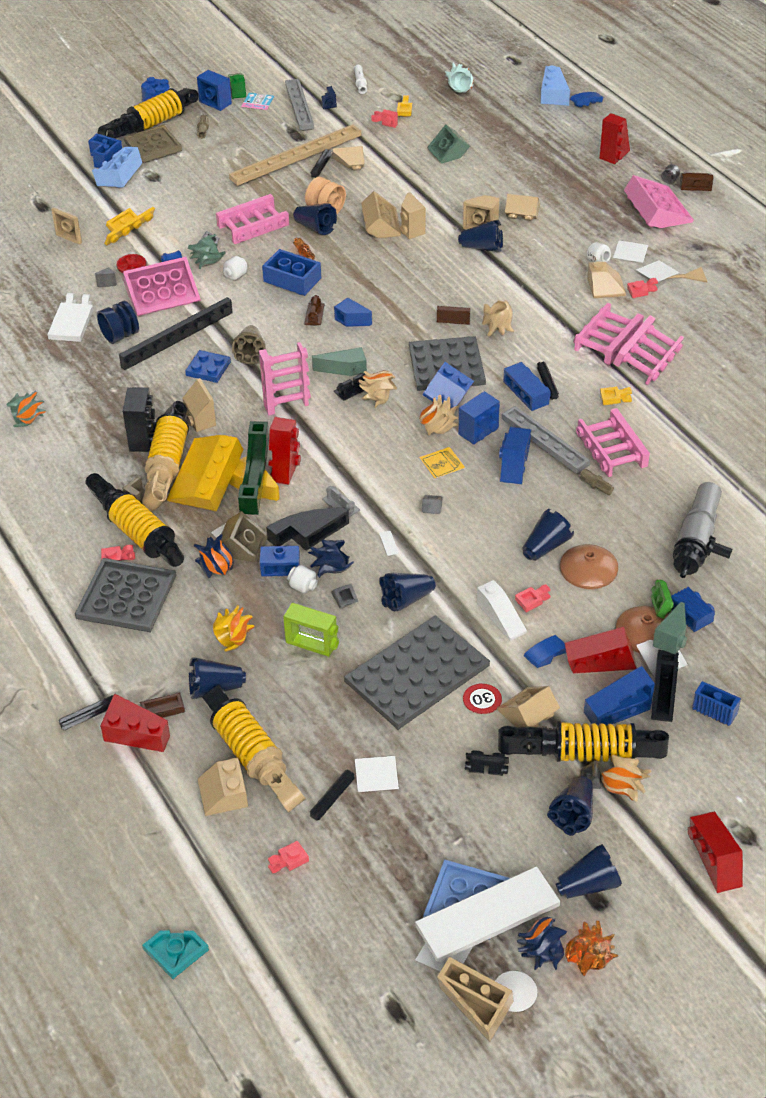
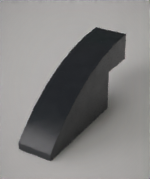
(308, 526)
(664, 686)

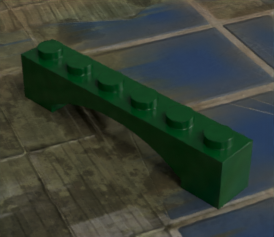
(251, 488)

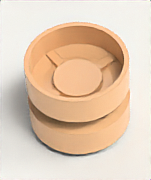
(324, 191)

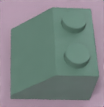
(448, 145)

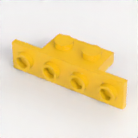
(125, 222)

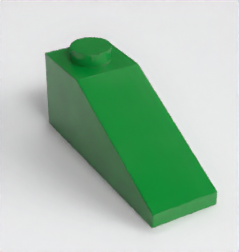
(237, 85)

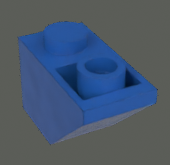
(352, 314)

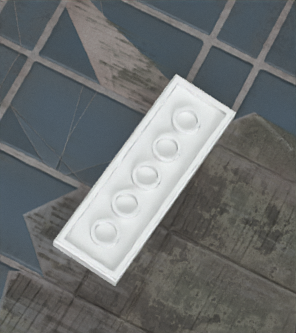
(487, 914)

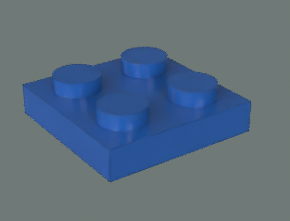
(208, 366)

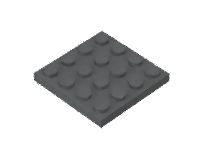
(460, 353)
(126, 595)

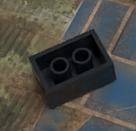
(139, 418)

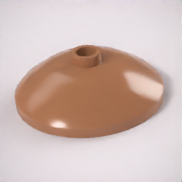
(589, 566)
(639, 624)

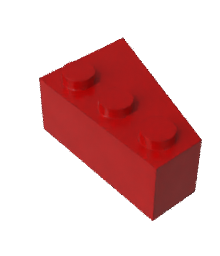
(284, 449)
(601, 652)
(134, 726)
(717, 851)

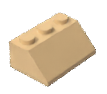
(380, 217)

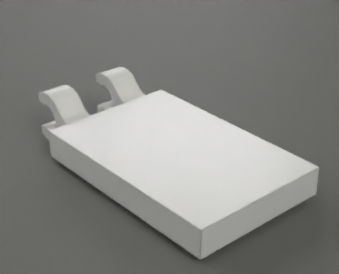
(71, 319)

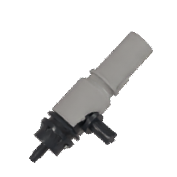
(697, 531)

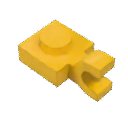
(404, 108)
(613, 395)

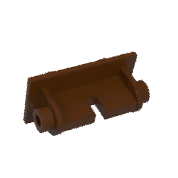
(314, 311)

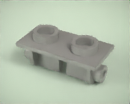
(337, 500)

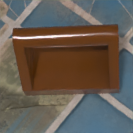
(696, 181)

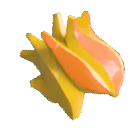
(232, 628)

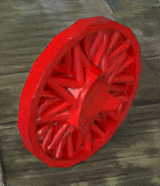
(130, 262)

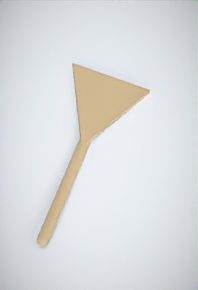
(696, 274)

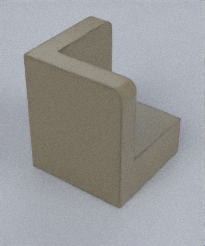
(136, 488)

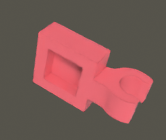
(388, 118)
(640, 288)
(116, 553)
(532, 598)
(288, 856)

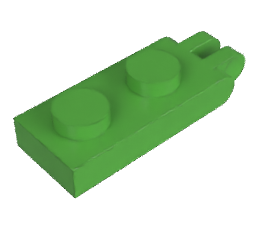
(661, 598)

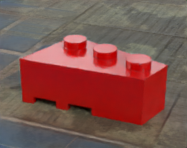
(614, 139)

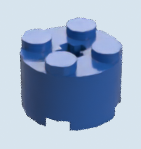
(153, 87)

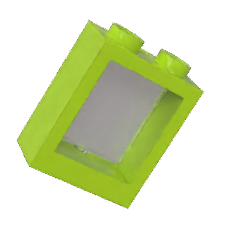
(311, 629)

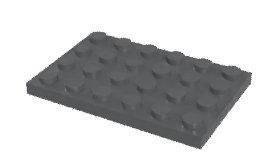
(416, 672)

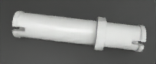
(360, 80)

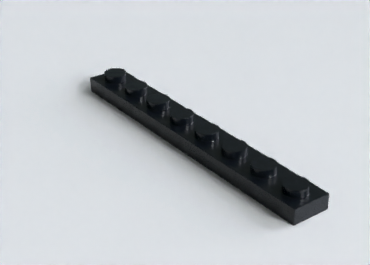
(175, 333)

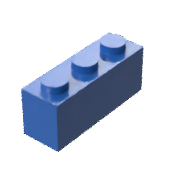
(526, 386)

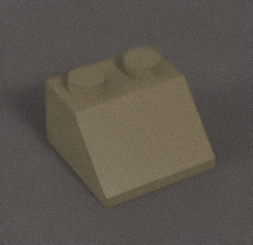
(243, 538)

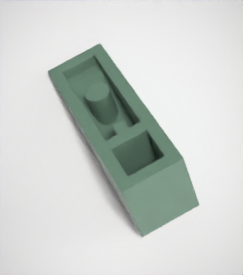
(343, 362)
(671, 631)

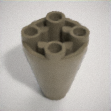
(247, 345)

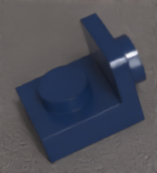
(329, 99)

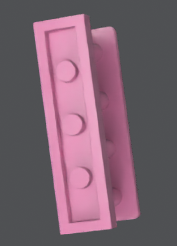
(249, 210)
(641, 337)
(616, 342)
(268, 375)
(622, 431)

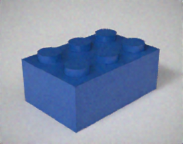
(291, 272)

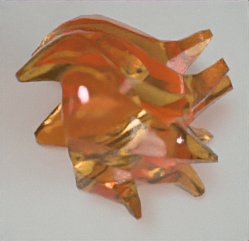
(590, 949)

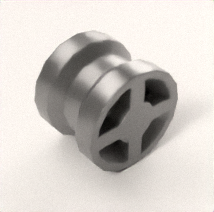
(670, 177)

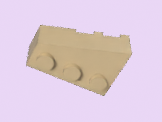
(476, 996)

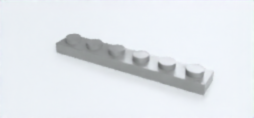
(299, 104)
(547, 440)

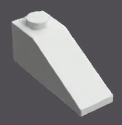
(500, 610)

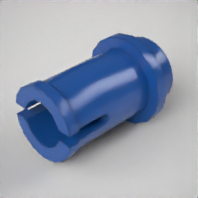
(171, 256)

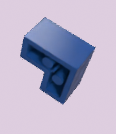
(103, 148)

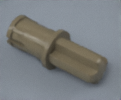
(202, 126)
(596, 481)

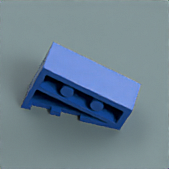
(514, 454)
(621, 699)

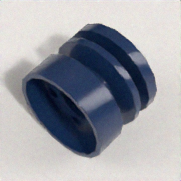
(118, 321)

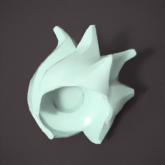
(459, 78)

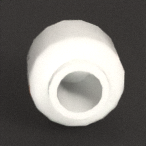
(598, 252)
(235, 268)
(302, 579)

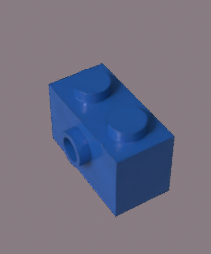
(278, 560)

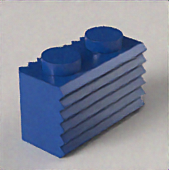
(697, 611)
(716, 703)

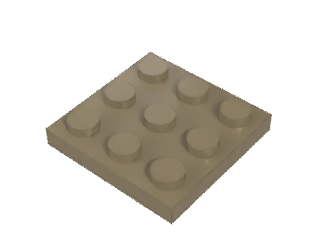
(154, 143)

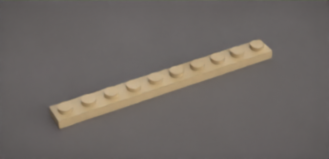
(295, 154)

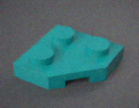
(175, 950)

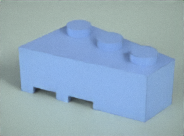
(554, 87)
(119, 168)

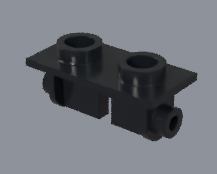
(349, 388)
(479, 760)

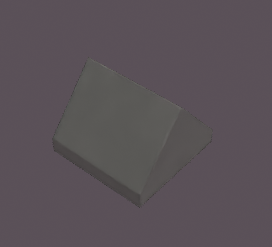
(593, 773)

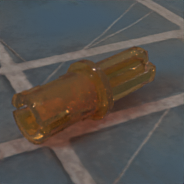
(303, 249)

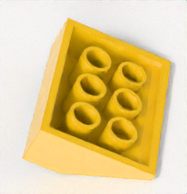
(206, 472)

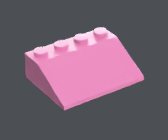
(656, 203)
(161, 286)

